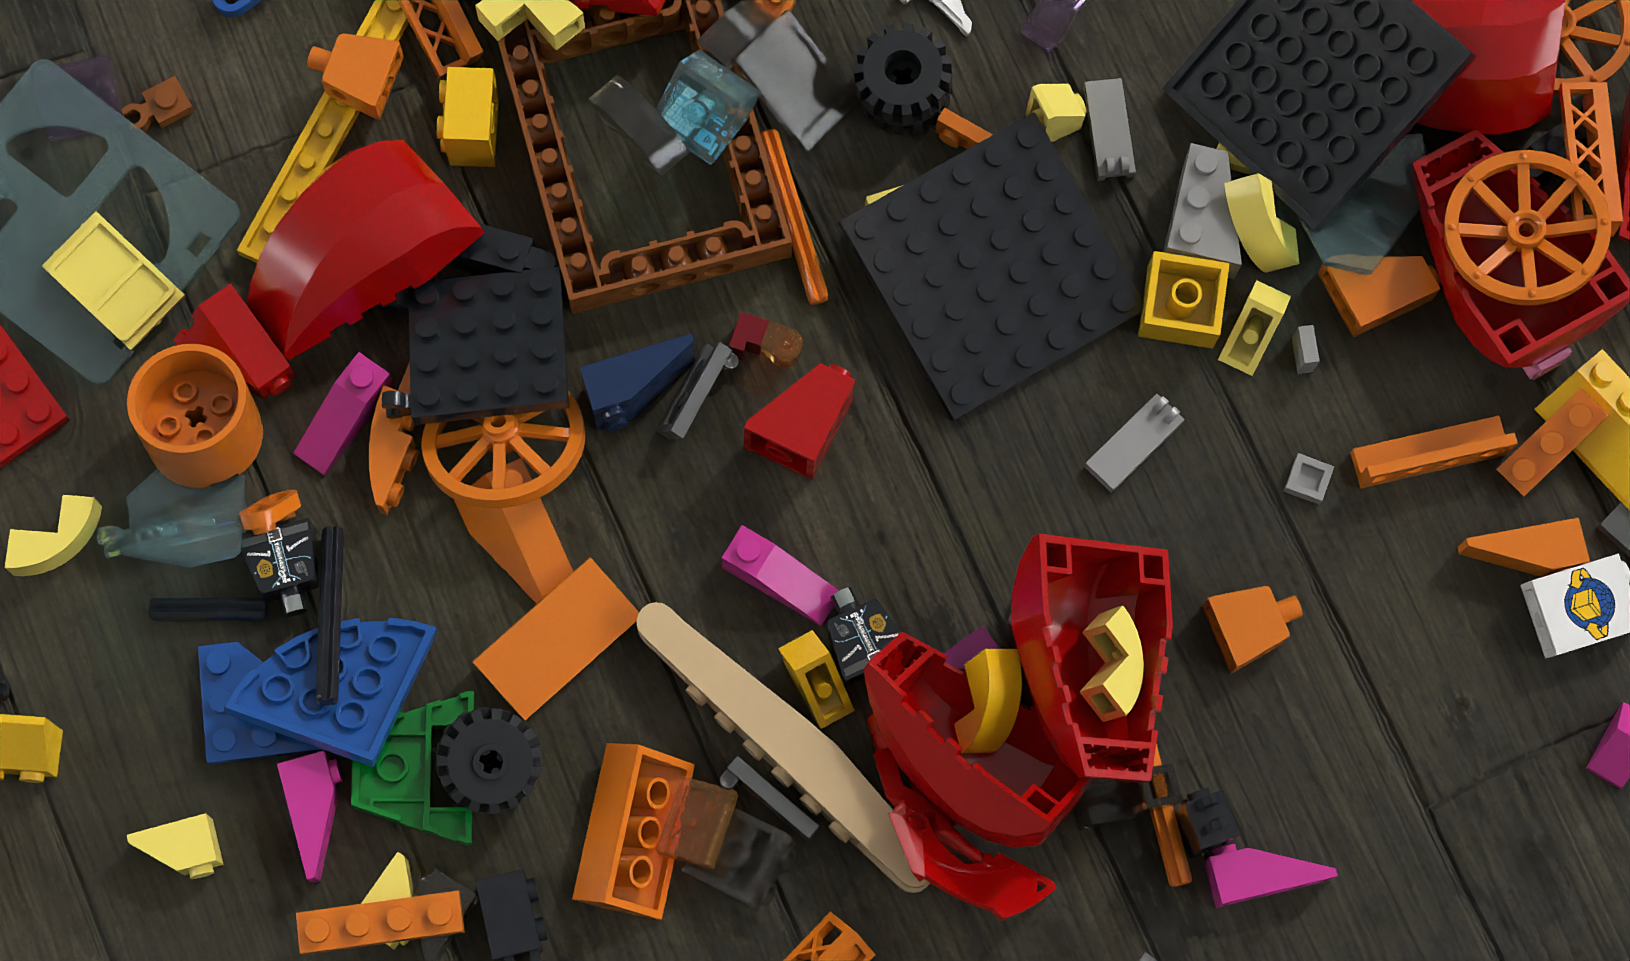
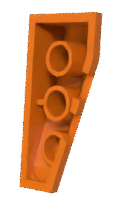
(519, 537)

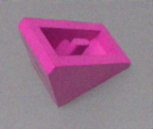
(1612, 755)

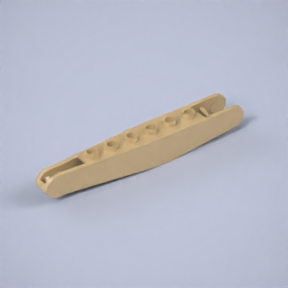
(784, 738)

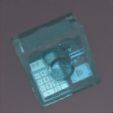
(706, 105)

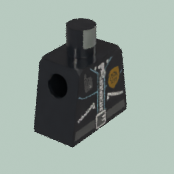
(284, 563)
(857, 633)

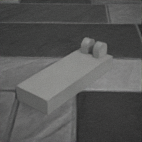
(1109, 128)
(1134, 442)

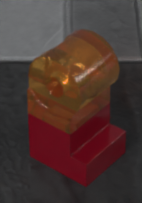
(766, 339)

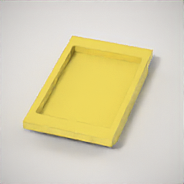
(113, 280)

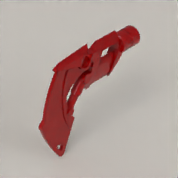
(989, 883)

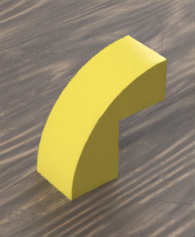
(554, 19)
(1263, 235)
(43, 551)
(1119, 680)

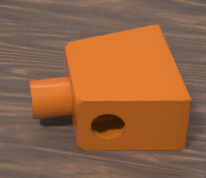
(359, 71)
(1250, 623)

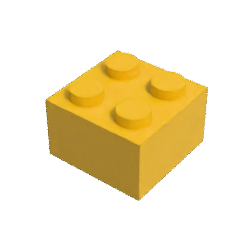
(469, 116)
(1183, 299)

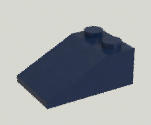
(630, 382)

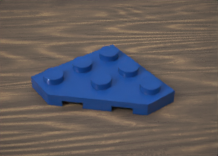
(228, 737)

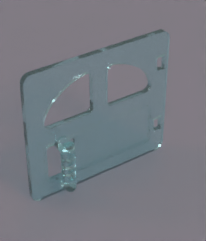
(47, 219)

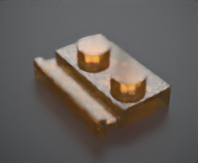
(697, 822)

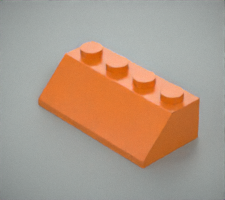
(625, 825)

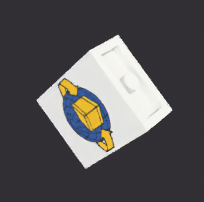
(1580, 605)

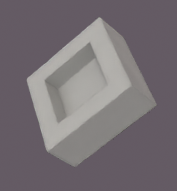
(1305, 349)
(1308, 478)

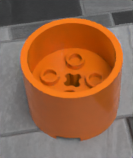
(190, 389)

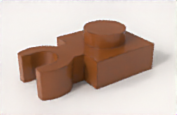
(163, 103)

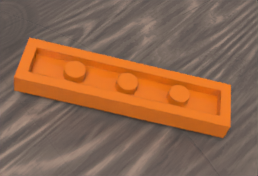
(380, 922)

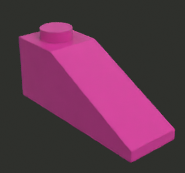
(343, 413)
(778, 575)
(312, 803)
(1254, 874)

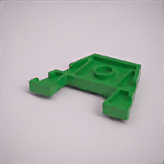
(401, 777)

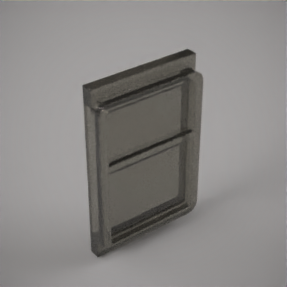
(795, 81)

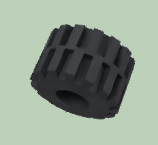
(901, 59)
(475, 735)

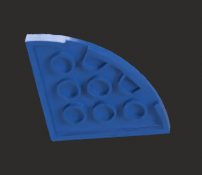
(374, 680)

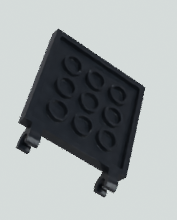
(483, 347)

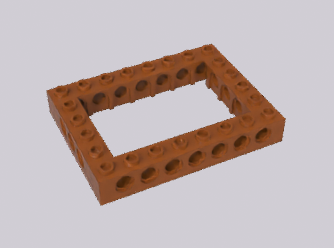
(660, 266)

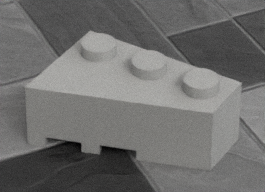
(1200, 214)

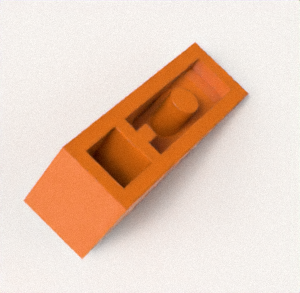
(1532, 549)

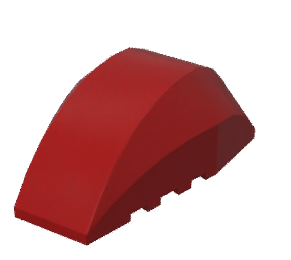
(1514, 64)
(356, 242)
(1501, 330)
(1054, 599)
(999, 796)

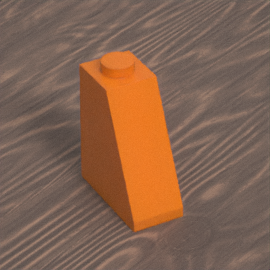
(1378, 297)

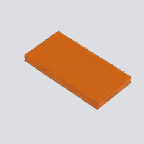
(556, 639)

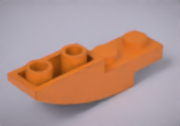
(390, 452)

